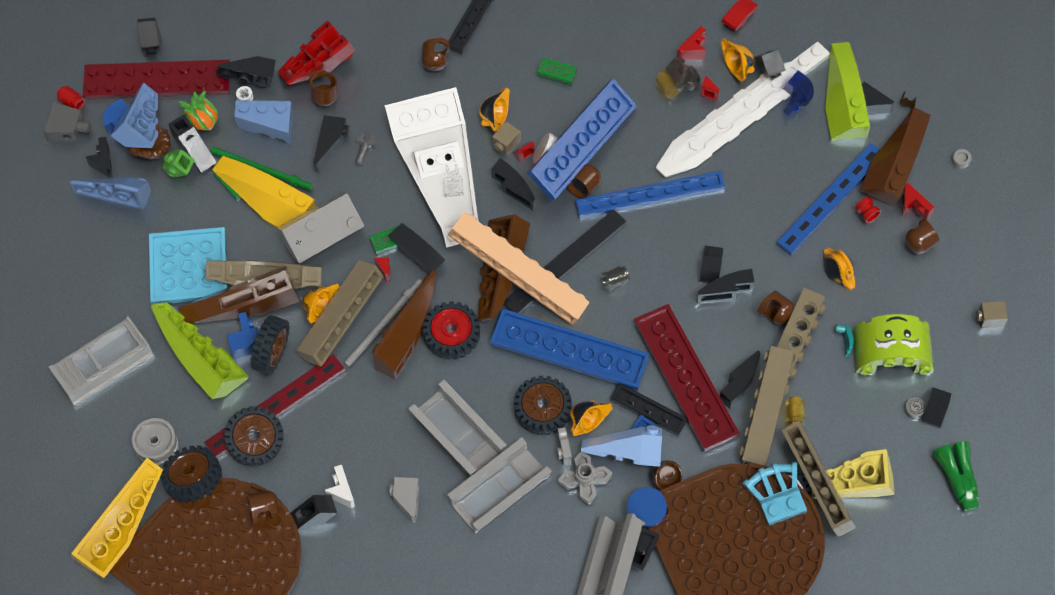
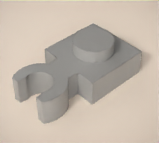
(564, 449)

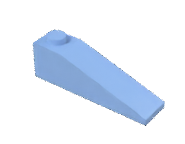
(638, 444)

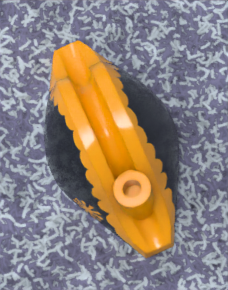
(495, 109)
(839, 267)
(588, 416)

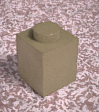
(506, 138)
(992, 314)

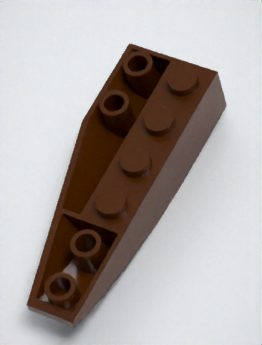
(254, 296)
(406, 330)

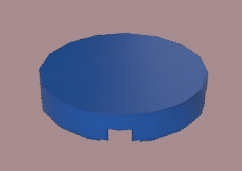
(648, 506)

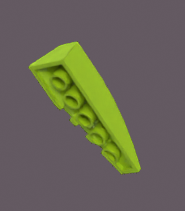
(845, 98)
(207, 364)

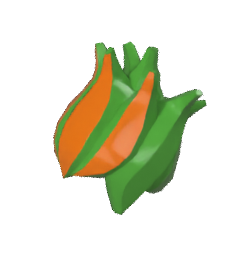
(200, 112)

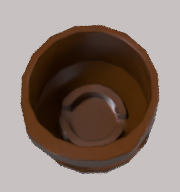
(434, 60)
(324, 94)
(589, 177)
(922, 237)
(778, 309)
(263, 502)

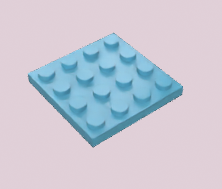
(180, 264)

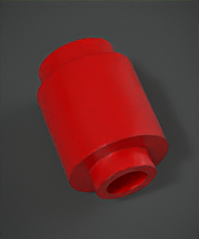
(70, 97)

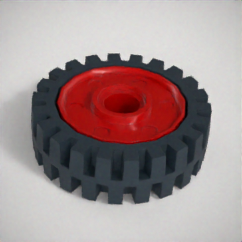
(455, 343)

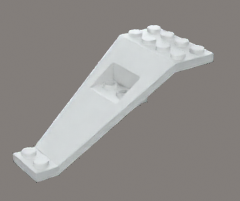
(431, 129)

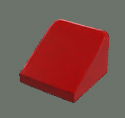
(709, 89)
(524, 151)
(383, 265)

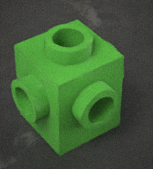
(177, 163)

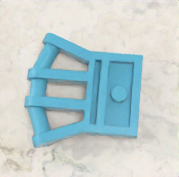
(780, 505)

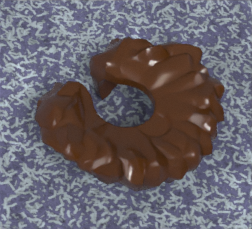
(159, 148)

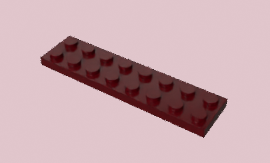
(165, 78)
(686, 377)

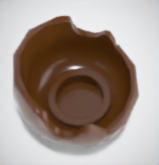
(667, 474)

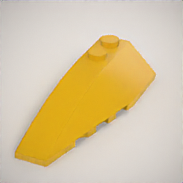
(265, 194)
(118, 523)

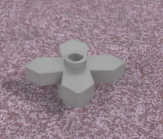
(585, 477)

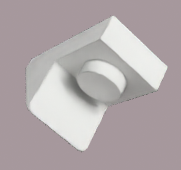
(341, 492)

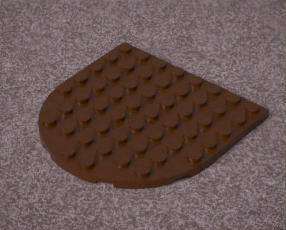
(722, 543)
(213, 548)

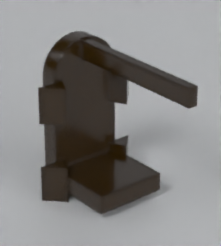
(905, 102)

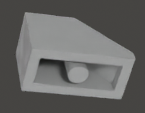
(405, 495)

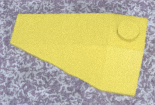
(864, 476)

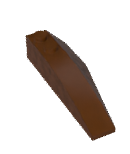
(895, 160)
(494, 285)

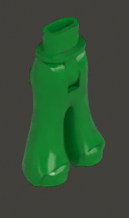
(963, 484)

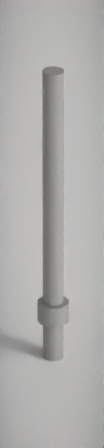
(406, 296)

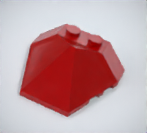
(322, 53)

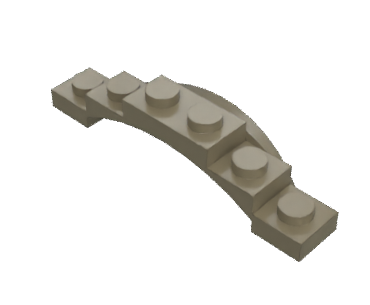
(237, 271)

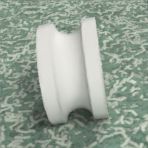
(242, 90)

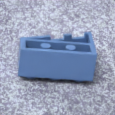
(265, 117)

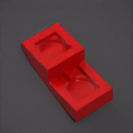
(739, 13)

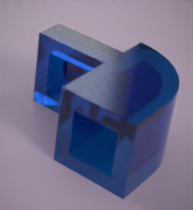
(801, 90)

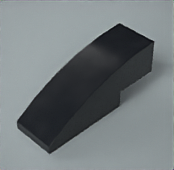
(513, 183)
(416, 248)
(727, 286)
(740, 380)

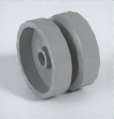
(155, 441)

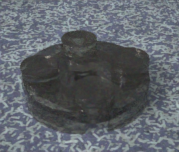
(682, 74)

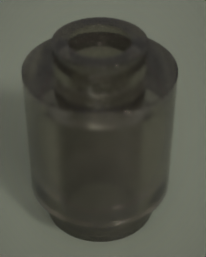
(615, 278)

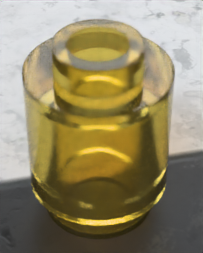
(667, 84)
(795, 410)

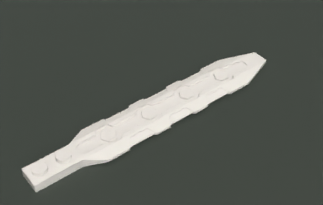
(729, 120)

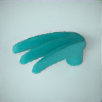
(848, 337)

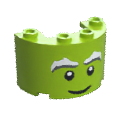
(892, 342)

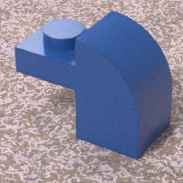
(113, 114)
(242, 341)

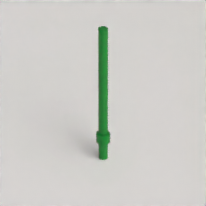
(293, 180)

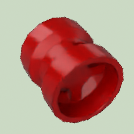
(867, 209)

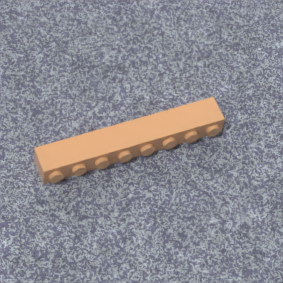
(518, 268)

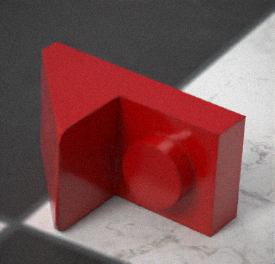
(692, 47)
(913, 199)

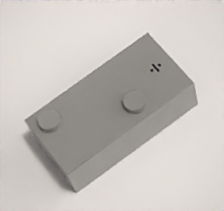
(320, 227)

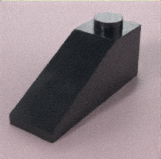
(330, 140)

